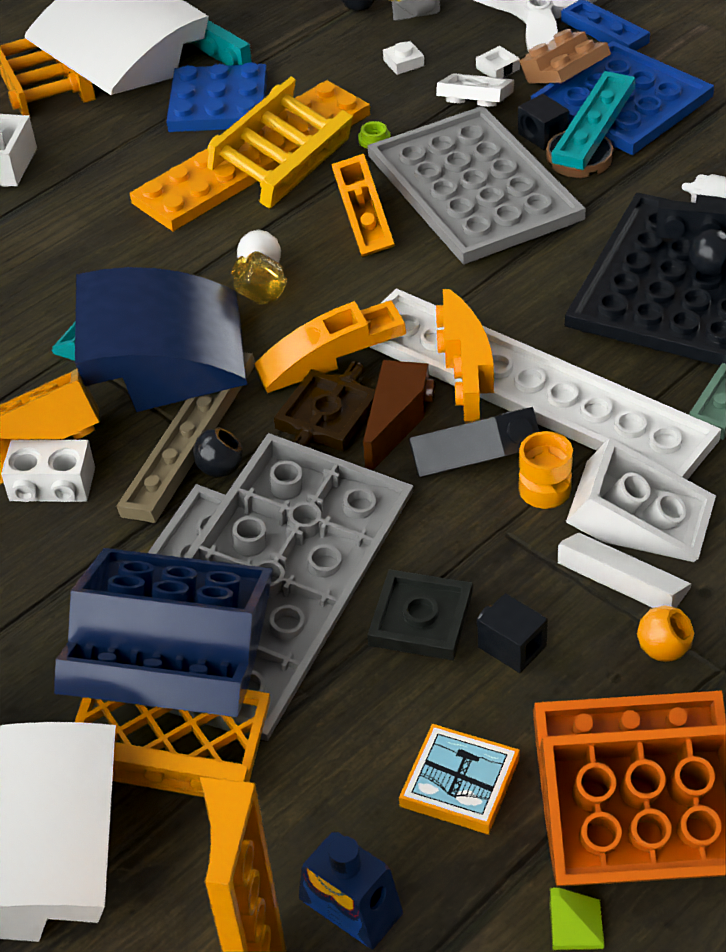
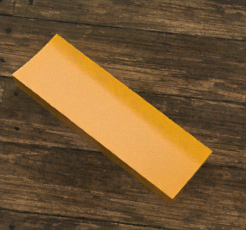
(240, 870)

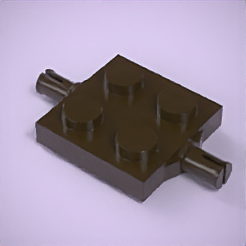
(327, 408)

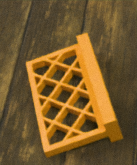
(173, 770)

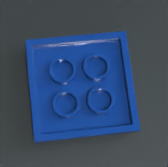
(214, 95)

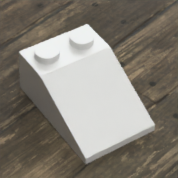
(640, 504)

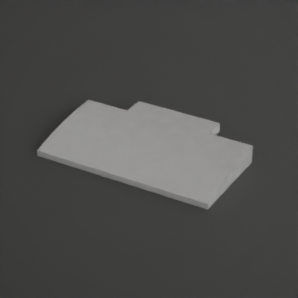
(316, 529)

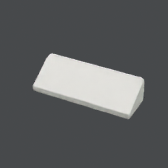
(621, 572)

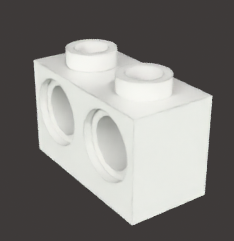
(48, 470)

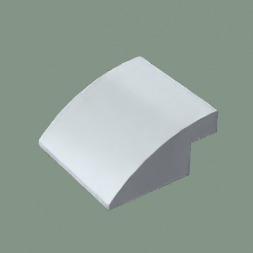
(118, 41)
(53, 824)

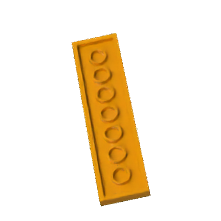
(195, 189)

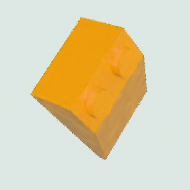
(51, 411)

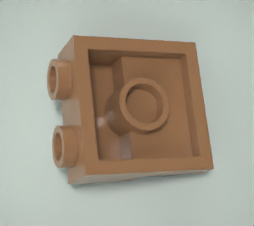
(562, 57)

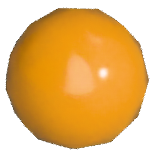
(665, 633)

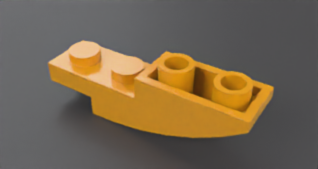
(325, 339)
(466, 351)

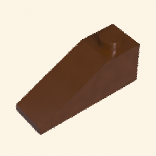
(396, 407)

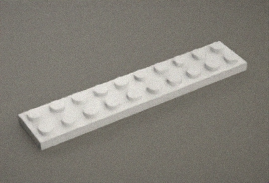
(561, 394)

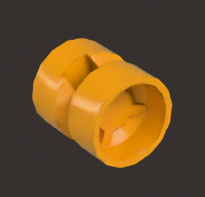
(545, 469)

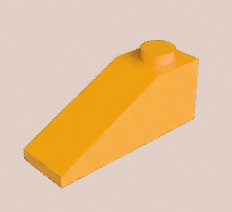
(362, 205)

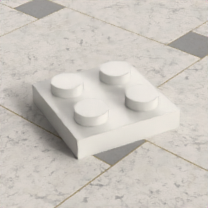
(480, 88)

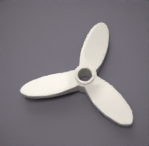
(537, 14)

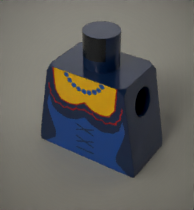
(342, 884)

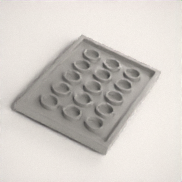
(475, 184)

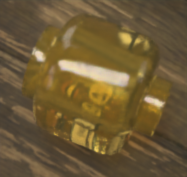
(259, 277)

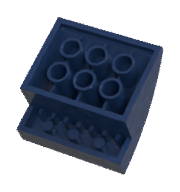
(160, 332)
(164, 632)

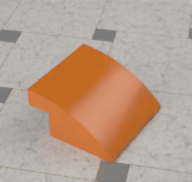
(634, 787)

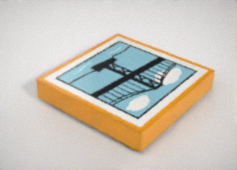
(459, 778)

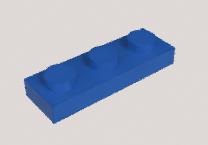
(604, 25)

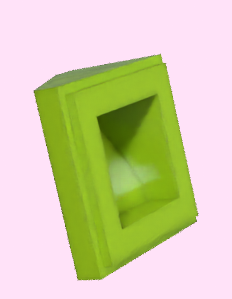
(575, 921)

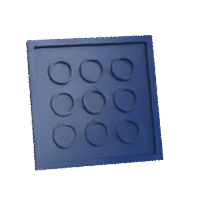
(656, 104)

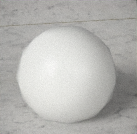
(259, 241)

